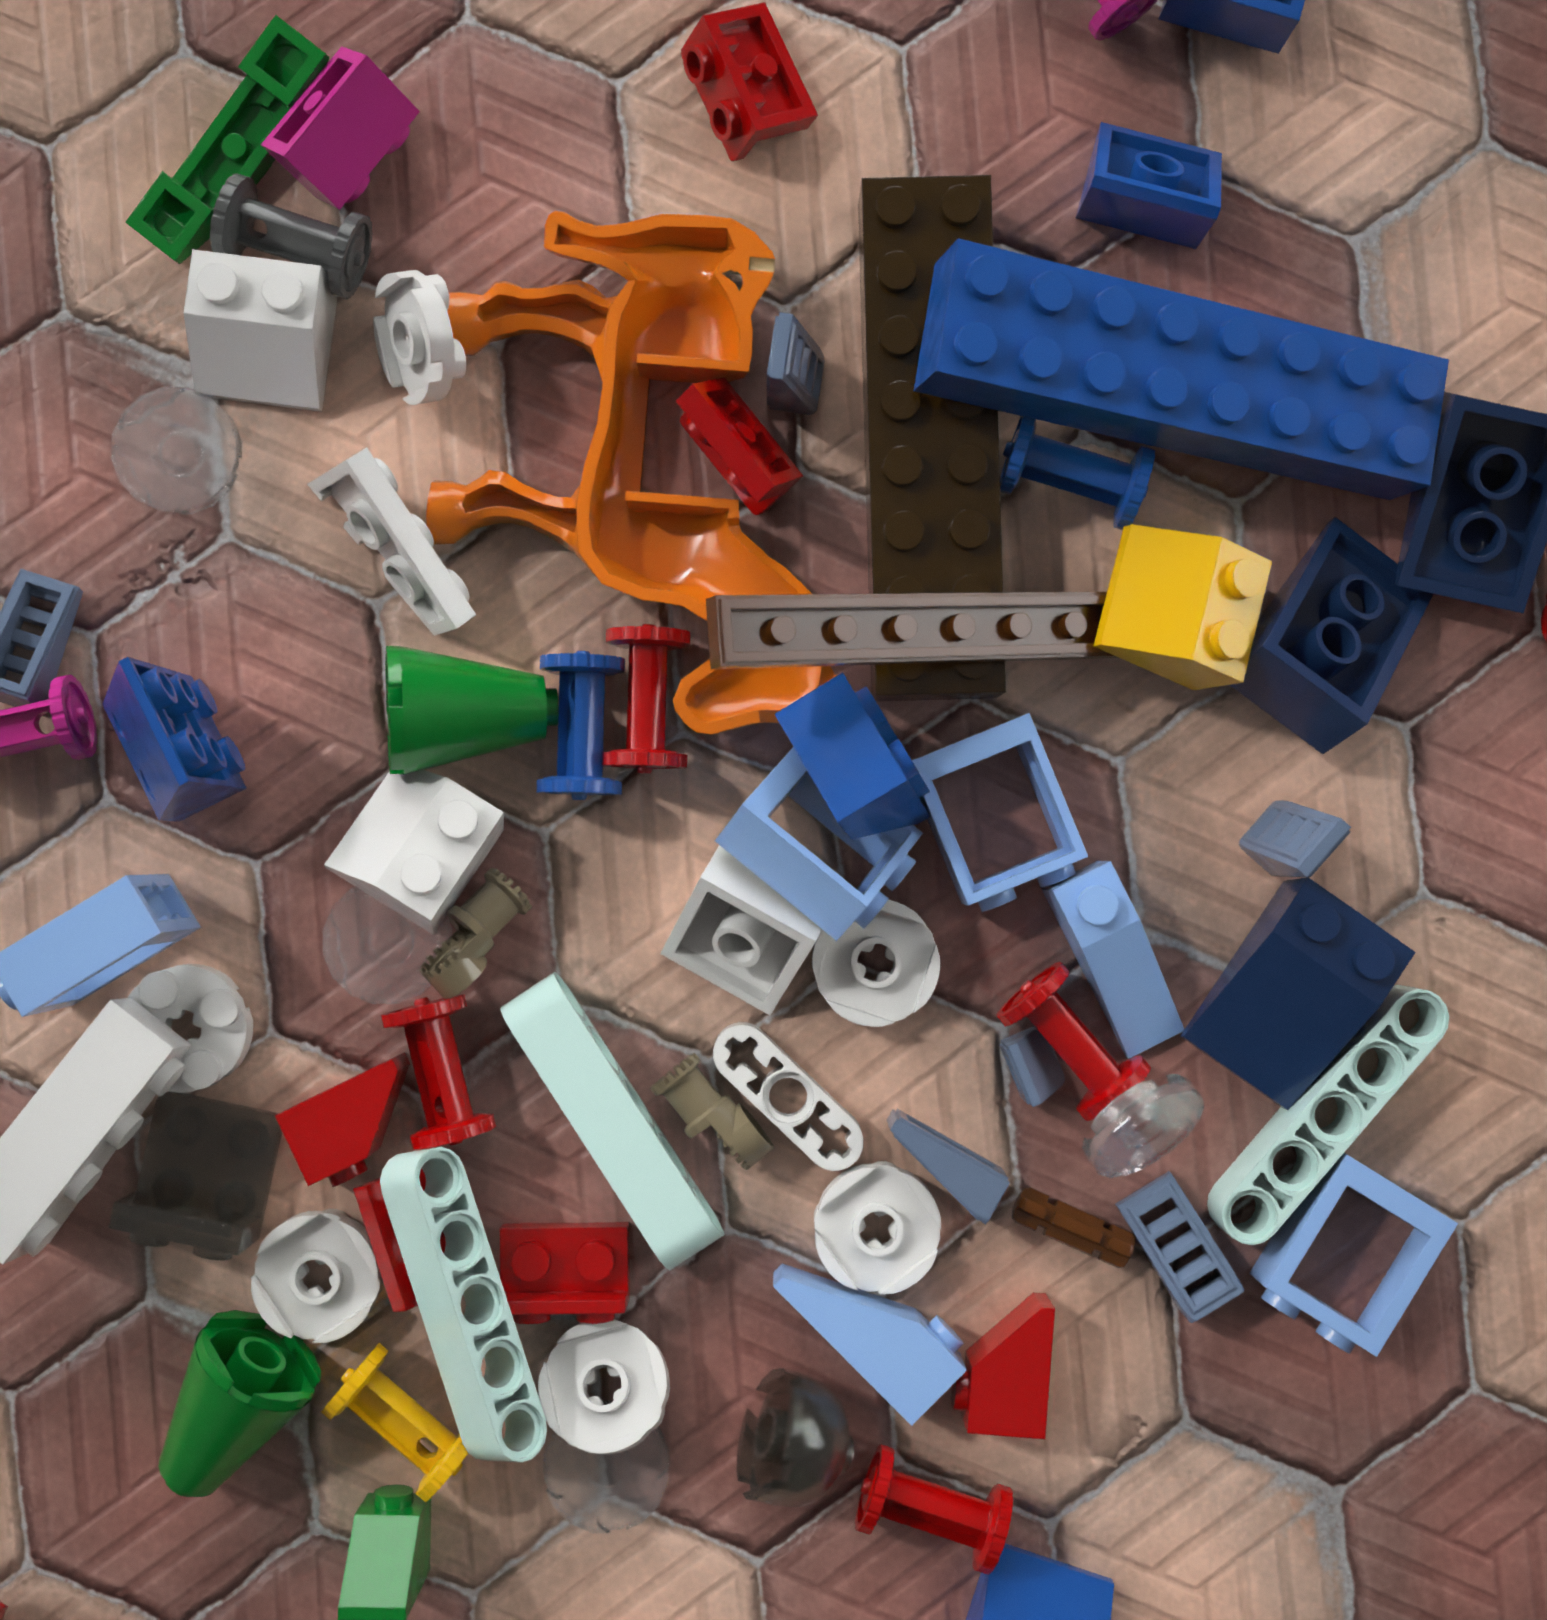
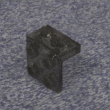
(202, 1177)

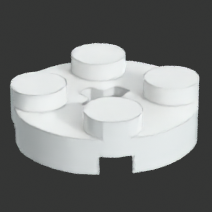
(417, 336)
(892, 994)
(216, 1009)
(869, 1263)
(310, 1312)
(636, 1406)

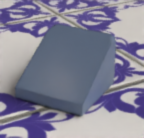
(1032, 1065)

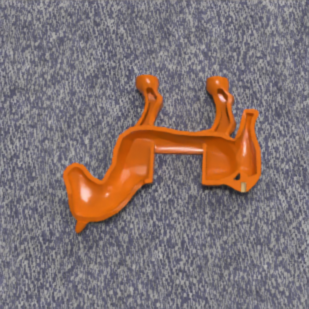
(667, 324)

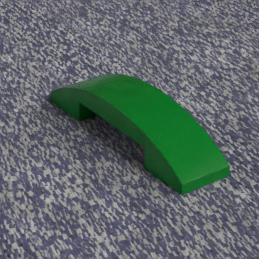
(180, 209)

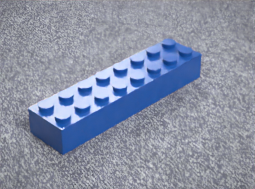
(1179, 372)

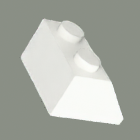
(259, 329)
(417, 845)
(741, 934)

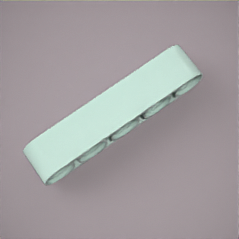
(612, 1121)
(1318, 1147)
(487, 1325)

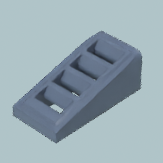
(793, 368)
(47, 648)
(1293, 839)
(965, 1174)
(1209, 1294)

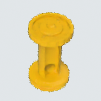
(399, 1421)

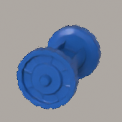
(1077, 471)
(580, 724)

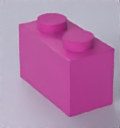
(341, 128)

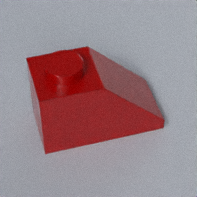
(344, 1123)
(1009, 1374)

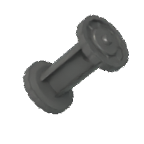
(291, 236)

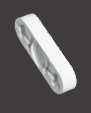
(811, 1140)

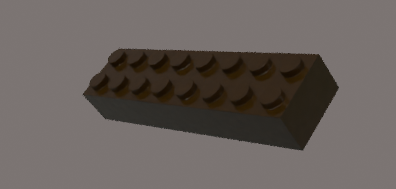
(926, 456)

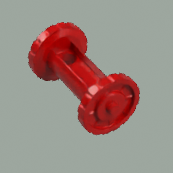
(646, 697)
(1073, 1040)
(438, 1072)
(935, 1509)

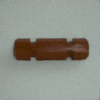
(1073, 1227)

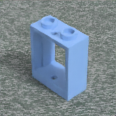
(1048, 867)
(798, 872)
(94, 943)
(1397, 1287)

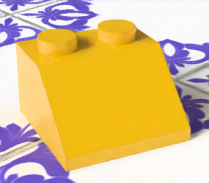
(1183, 605)

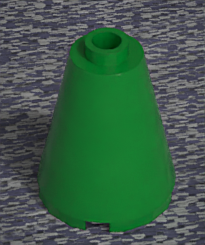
(459, 708)
(233, 1400)

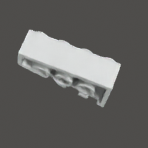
(79, 1121)

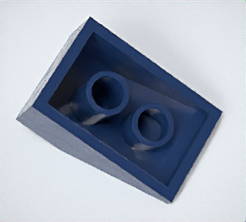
(1485, 512)
(1331, 639)
(1296, 991)

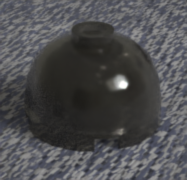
(795, 1443)

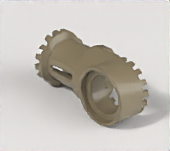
(477, 922)
(703, 1106)

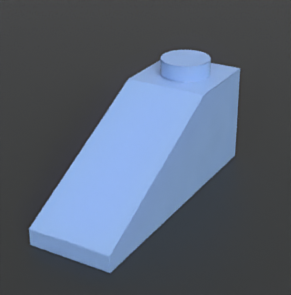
(1115, 956)
(882, 1339)

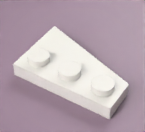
(383, 523)

